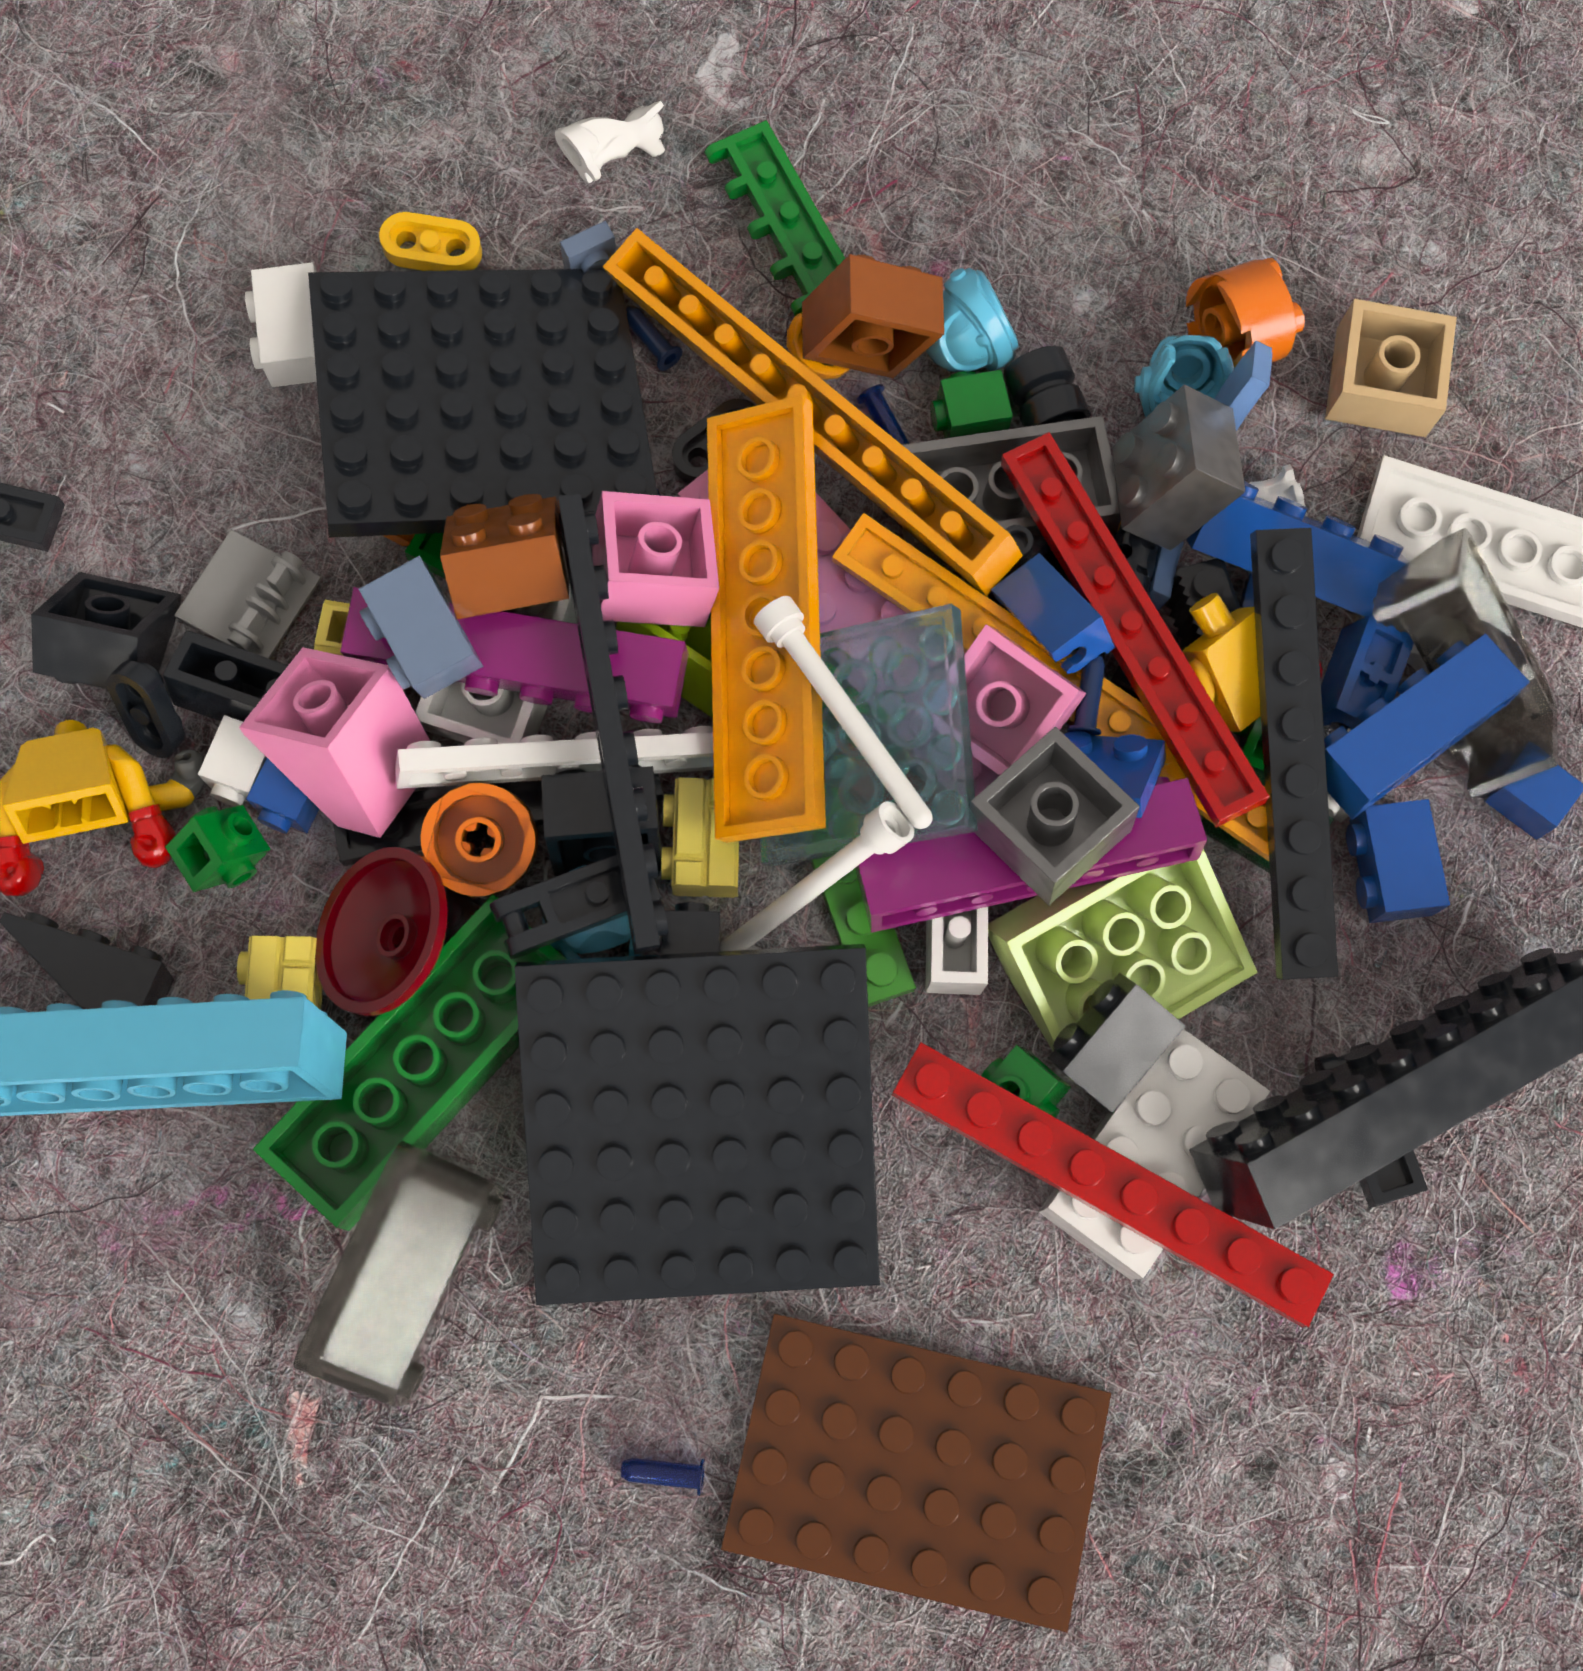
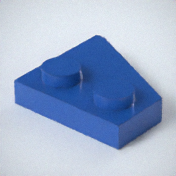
(1127, 760)

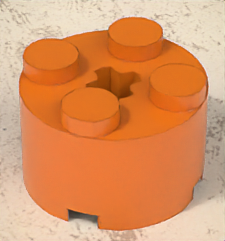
(1246, 306)
(454, 858)

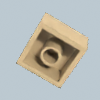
(1391, 368)

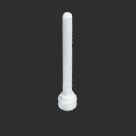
(783, 625)
(882, 832)

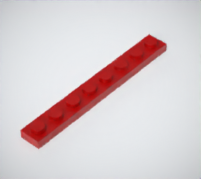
(1140, 636)
(1113, 1185)

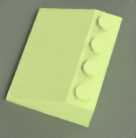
(1154, 926)

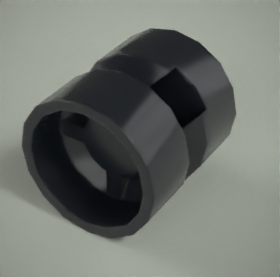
(1044, 387)

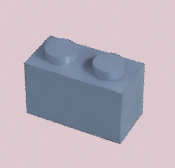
(419, 628)

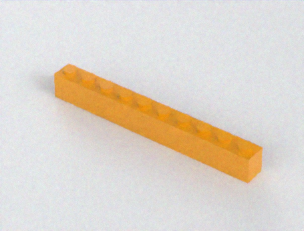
(842, 433)

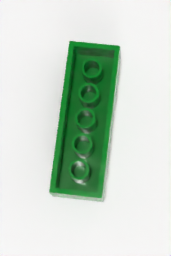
(406, 1073)

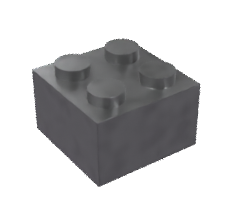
(1178, 468)
(1053, 815)

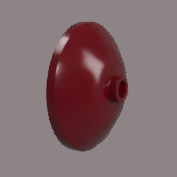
(381, 931)

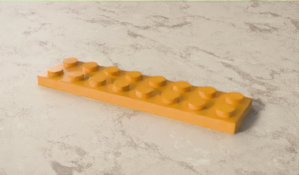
(765, 548)

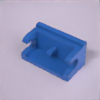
(1054, 613)
(1363, 669)

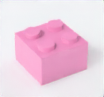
(656, 558)
(1012, 699)

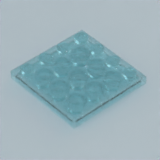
(913, 694)

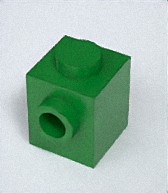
(971, 404)

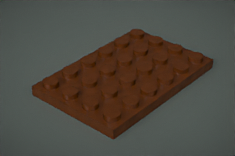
(918, 1472)

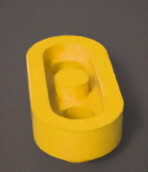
(433, 241)

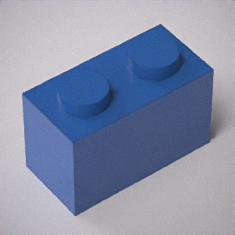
(1397, 861)

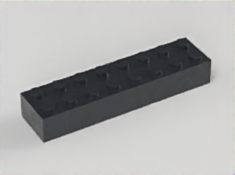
(1396, 1092)

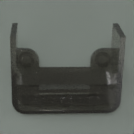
(1452, 598)
(396, 1275)

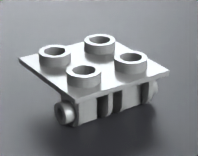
(248, 595)

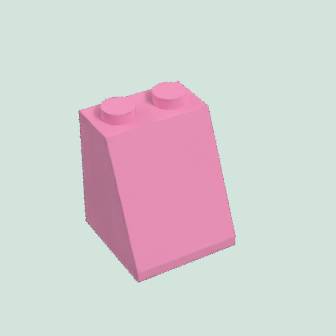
(337, 736)

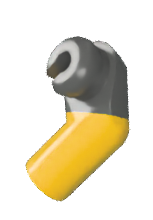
(183, 783)

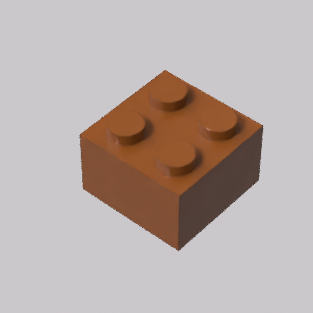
(872, 316)
(504, 556)

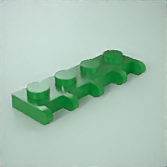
(782, 205)

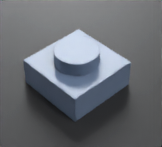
(588, 248)

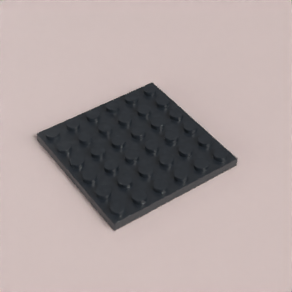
(472, 393)
(698, 1123)

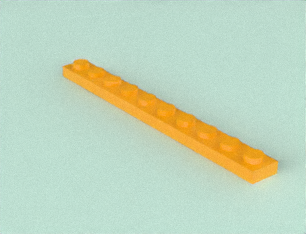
(920, 583)

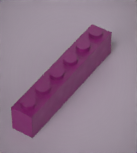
(546, 661)
(965, 874)

